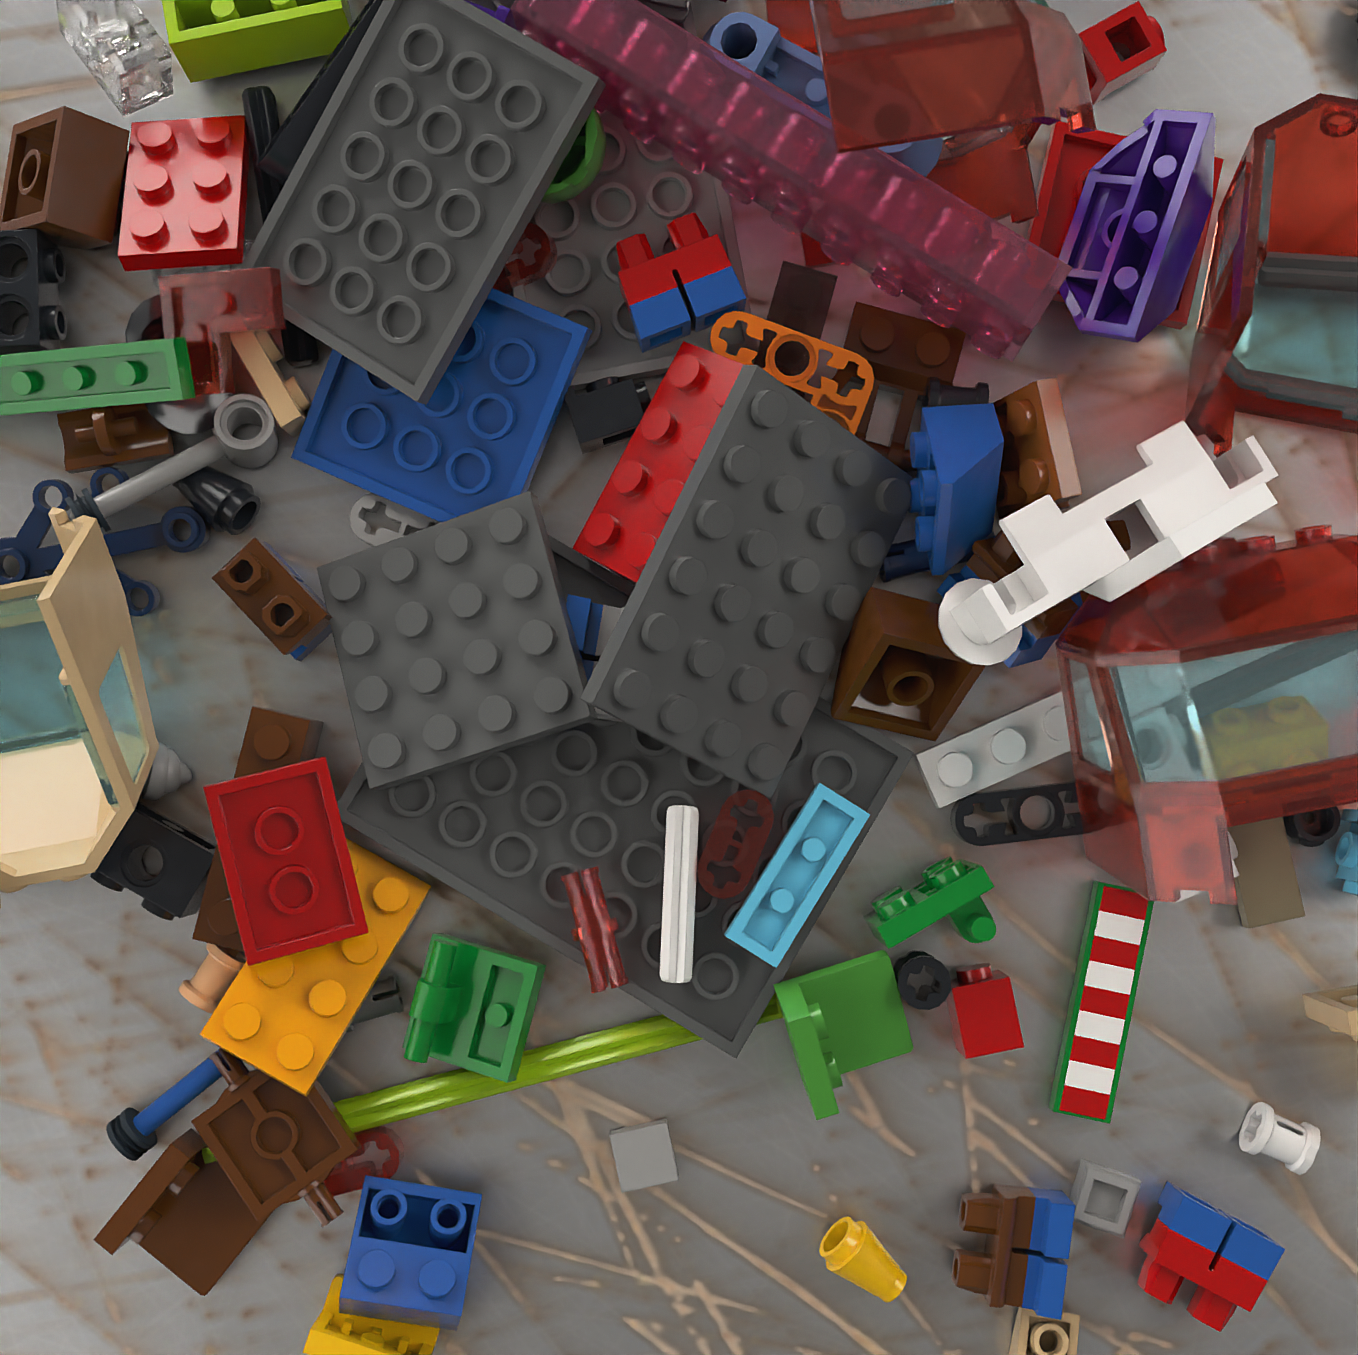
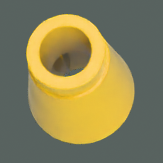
(860, 1258)

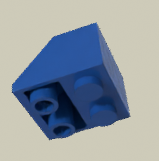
(955, 480)
(410, 1253)

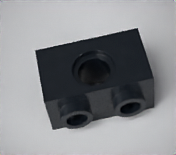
(185, 867)

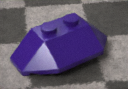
(1140, 226)

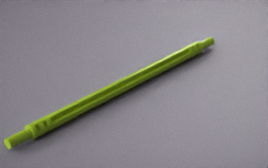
(536, 1067)

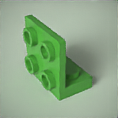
(842, 1023)

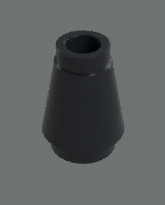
(221, 499)

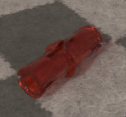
(594, 929)

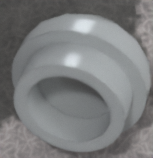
(165, 774)

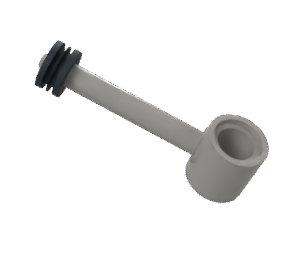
(242, 453)

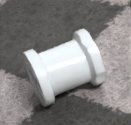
(1279, 1138)

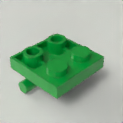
(947, 890)
(473, 1007)

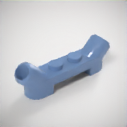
(799, 73)

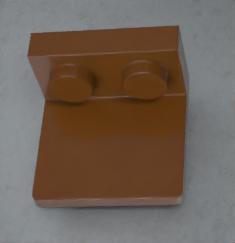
(184, 1216)

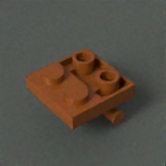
(1035, 449)

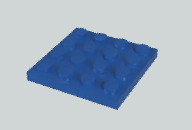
(475, 434)

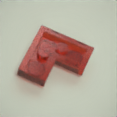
(212, 307)

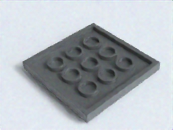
(455, 642)

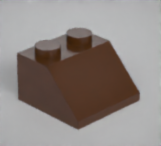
(65, 178)
(899, 669)

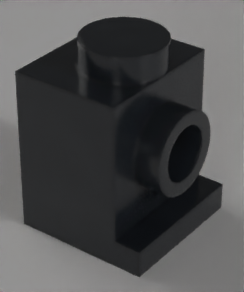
(607, 411)

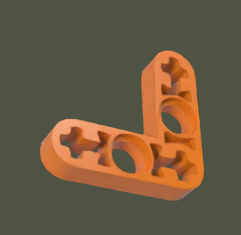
(844, 409)

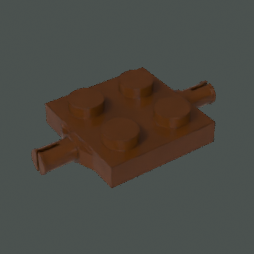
(275, 1140)

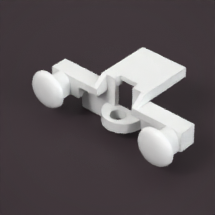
(1180, 497)

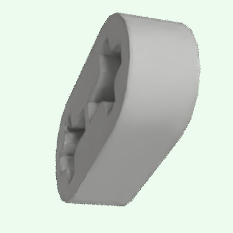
(396, 512)

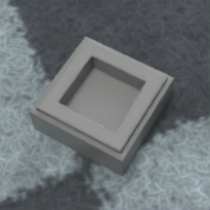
(644, 1155)
(1104, 1198)

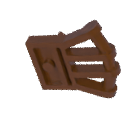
(902, 357)

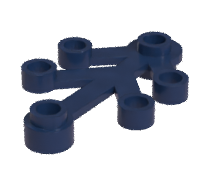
(36, 560)

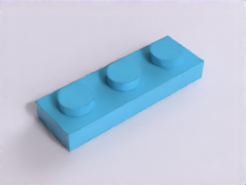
(797, 875)

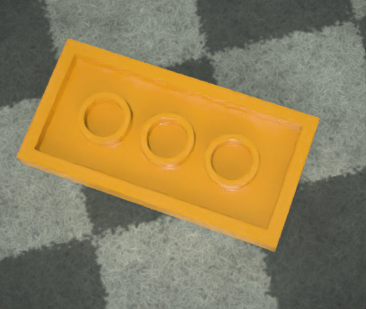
(297, 1007)

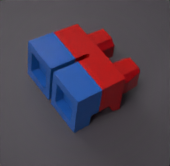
(652, 290)
(1210, 1249)

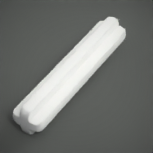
(679, 894)

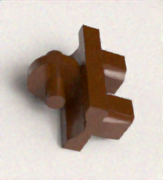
(112, 437)

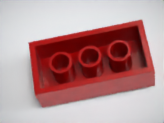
(657, 461)

